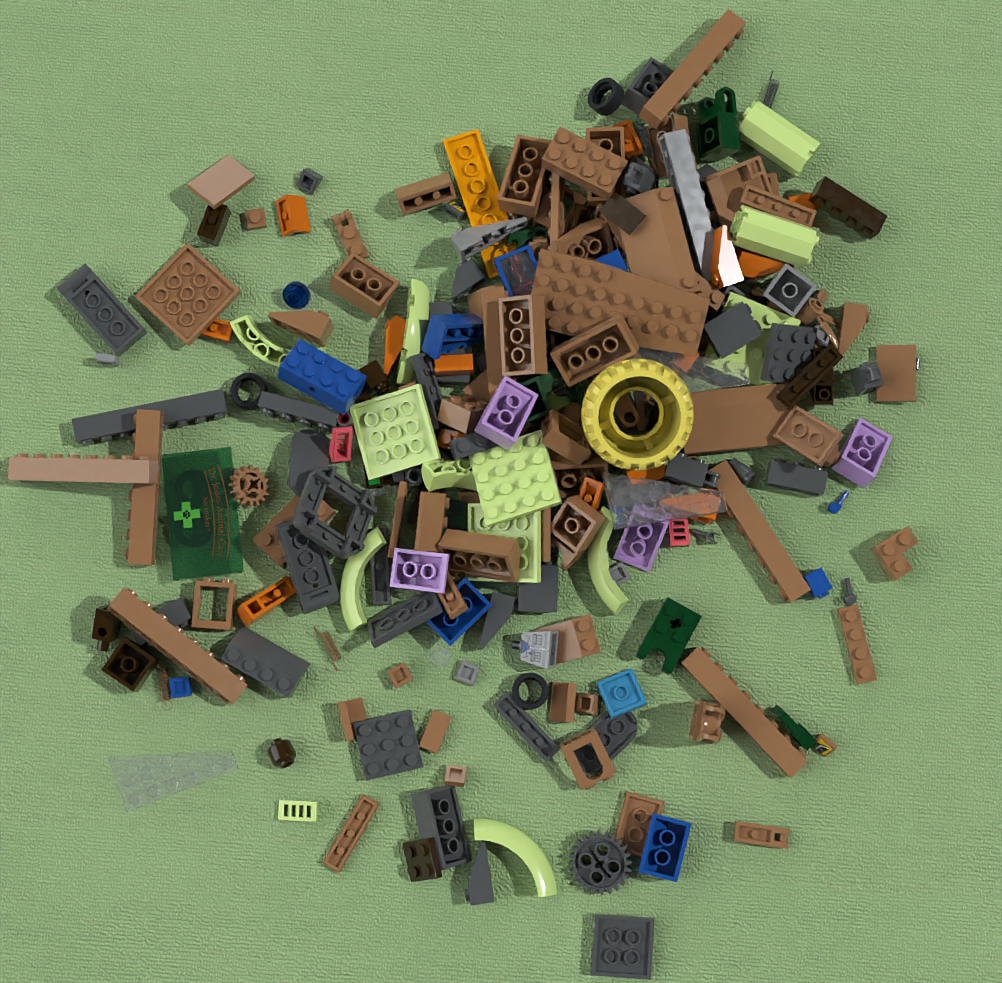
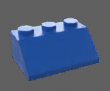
(451, 629)
(665, 847)

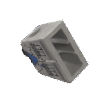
(538, 648)

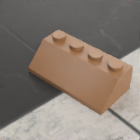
(481, 555)

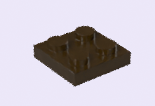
(422, 859)

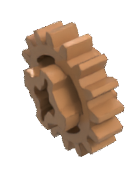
(255, 484)

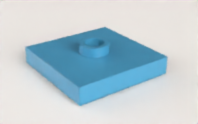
(621, 693)

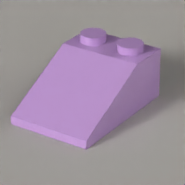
(506, 413)
(862, 453)
(640, 544)
(419, 570)

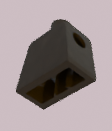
(105, 628)

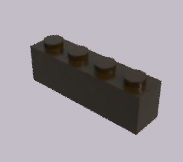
(847, 208)

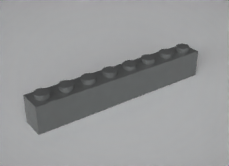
(176, 412)

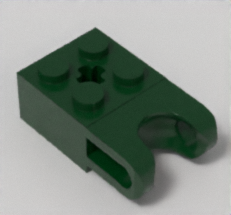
(718, 126)
(546, 398)
(669, 640)

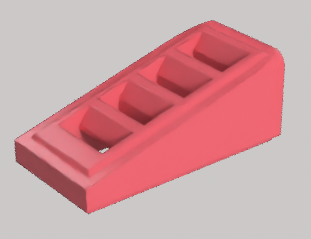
(345, 454)
(678, 543)

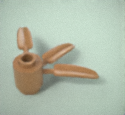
(813, 310)

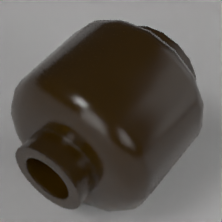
(281, 753)

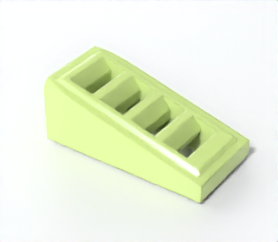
(314, 810)

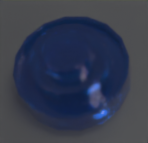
(296, 295)

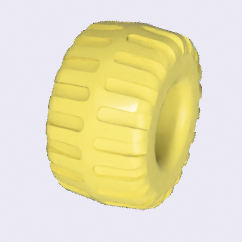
(658, 444)

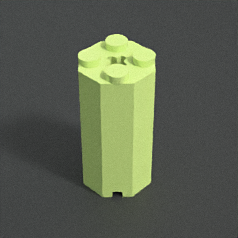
(776, 138)
(773, 236)

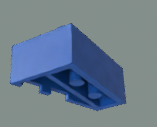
(451, 332)

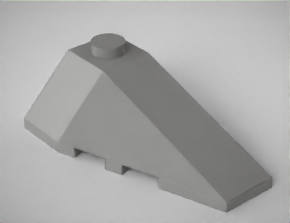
(478, 238)

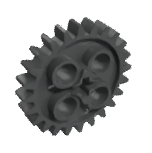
(616, 853)

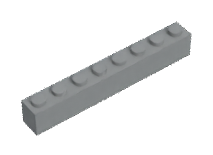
(690, 198)

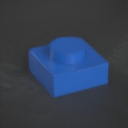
(180, 687)

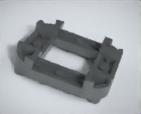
(307, 518)

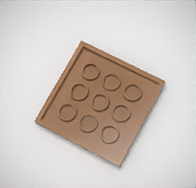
(188, 294)

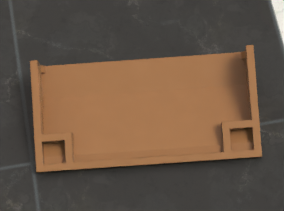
(726, 189)
(659, 243)
(735, 419)

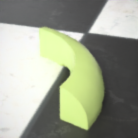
(415, 330)
(258, 343)
(447, 474)
(599, 567)
(352, 579)
(523, 846)

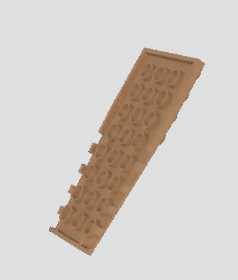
(589, 292)

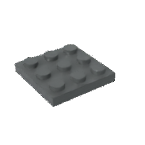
(787, 352)
(388, 745)
(622, 946)

